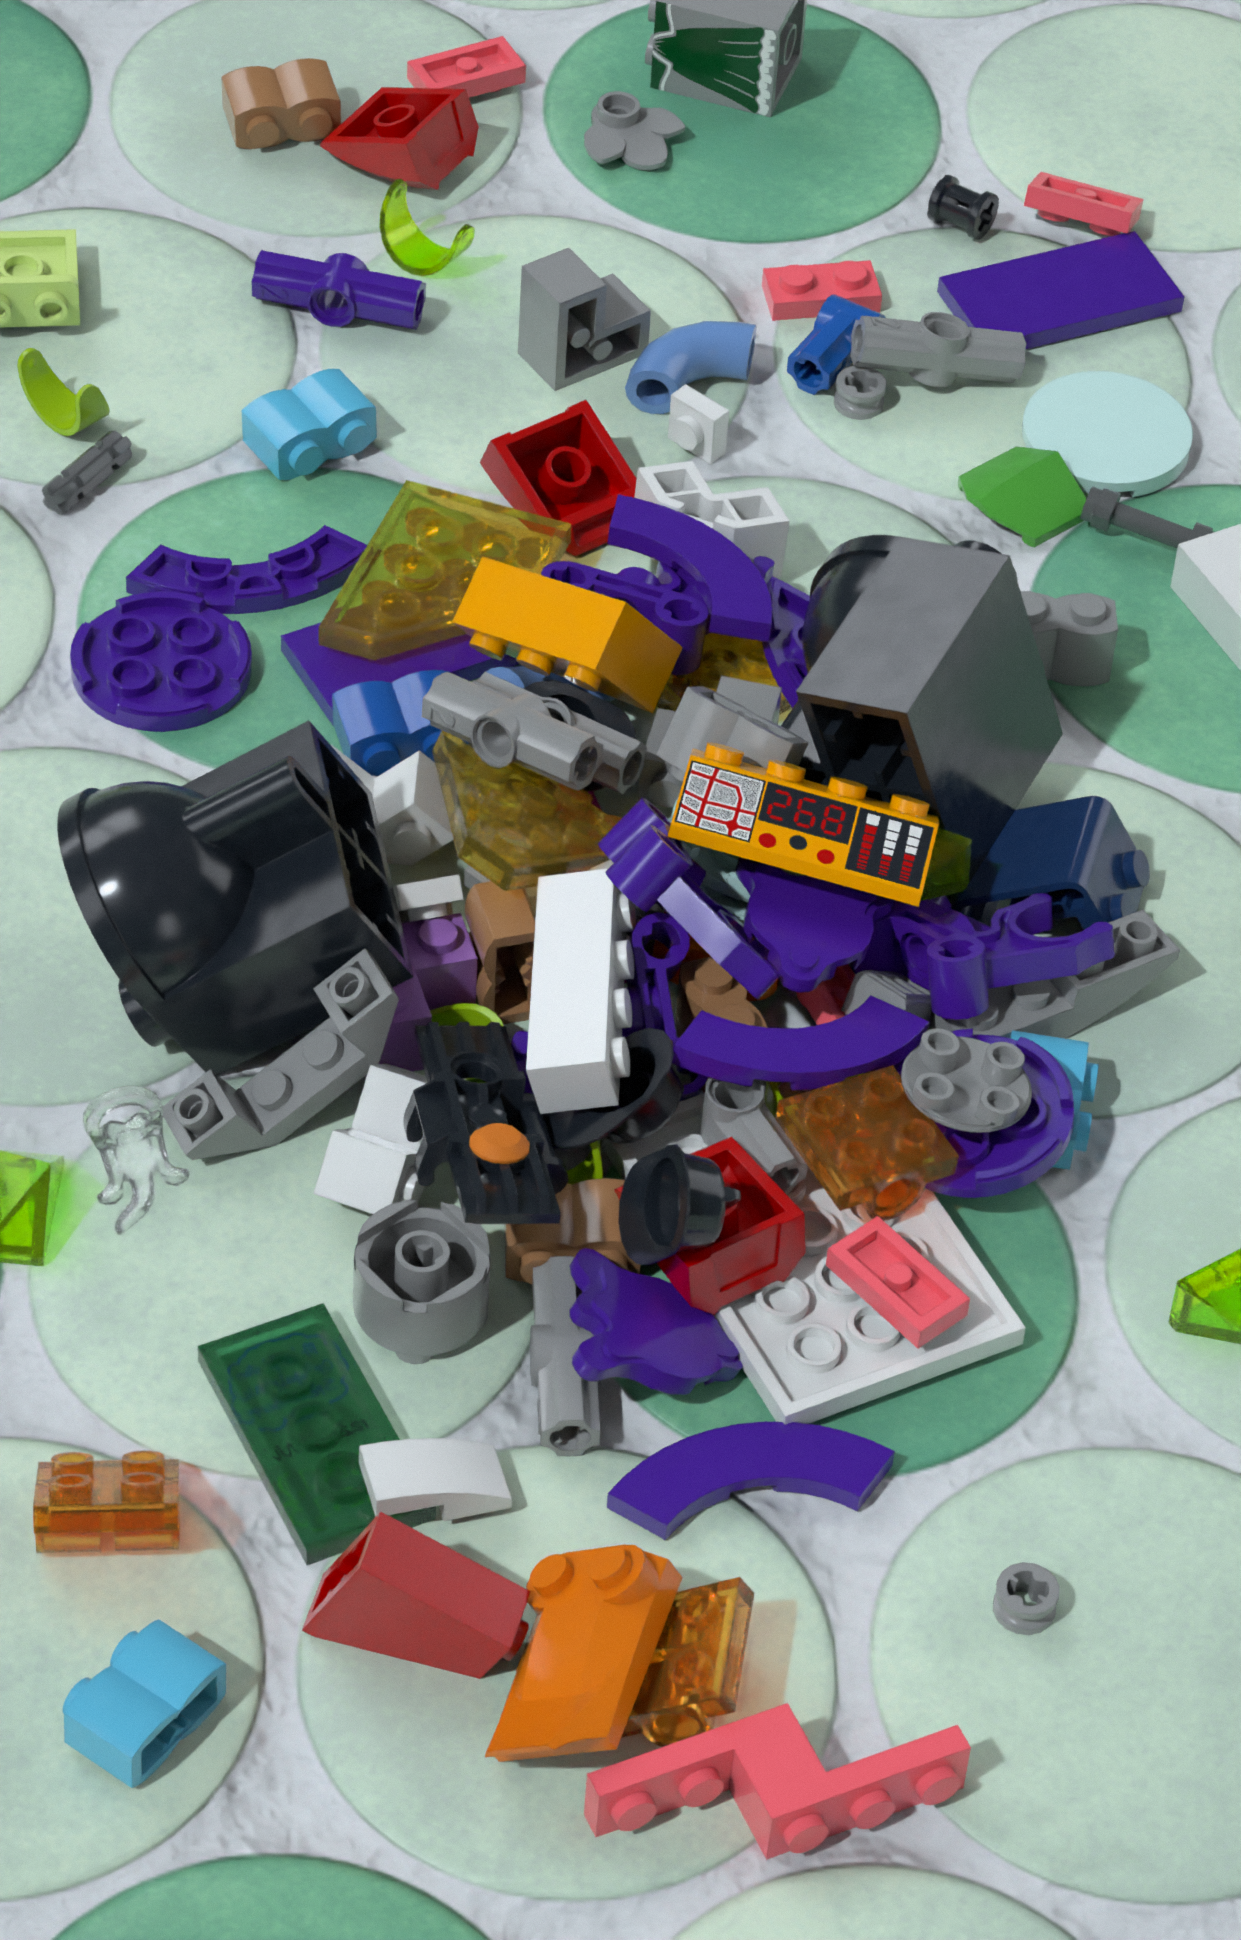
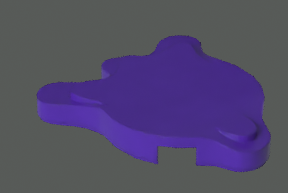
(807, 922)
(645, 1330)

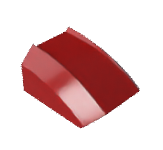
(408, 135)
(563, 472)
(757, 1241)

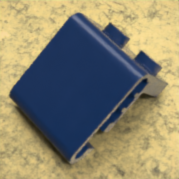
(1064, 850)

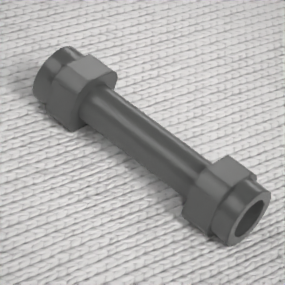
(1104, 509)

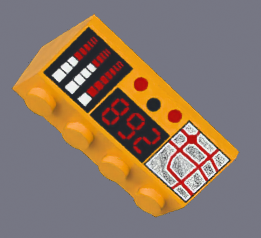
(805, 824)

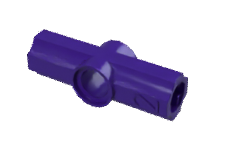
(338, 289)

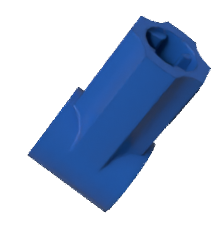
(828, 346)

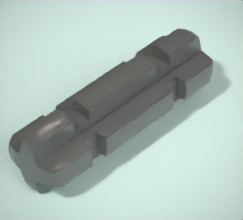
(87, 472)

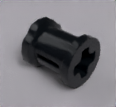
(980, 212)

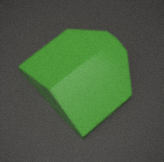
(1026, 493)

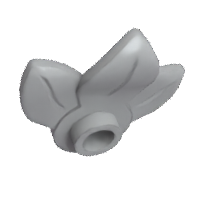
(630, 132)

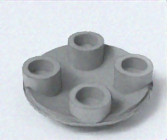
(967, 1082)

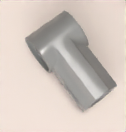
(742, 1114)

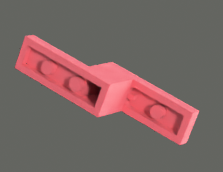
(776, 1781)

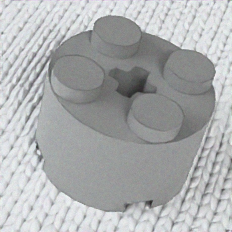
(421, 1279)

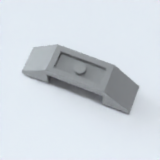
(219, 1120)

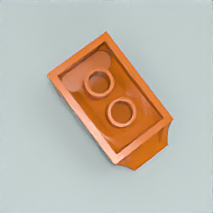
(585, 1651)

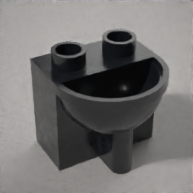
(925, 681)
(234, 895)

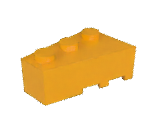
(567, 633)

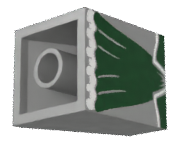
(726, 50)

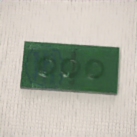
(301, 1421)

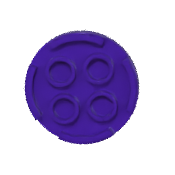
(161, 662)
(1022, 1152)

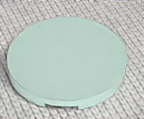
(1111, 430)

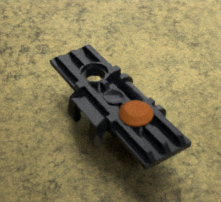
(484, 1130)

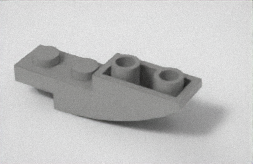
(1073, 1002)

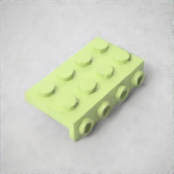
(39, 278)

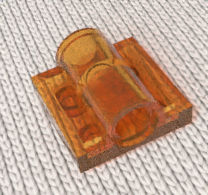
(867, 1142)
(126, 1496)
(694, 1664)

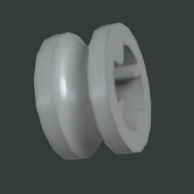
(859, 392)
(1010, 1608)

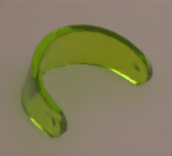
(408, 244)

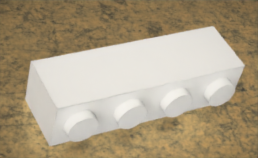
(579, 992)

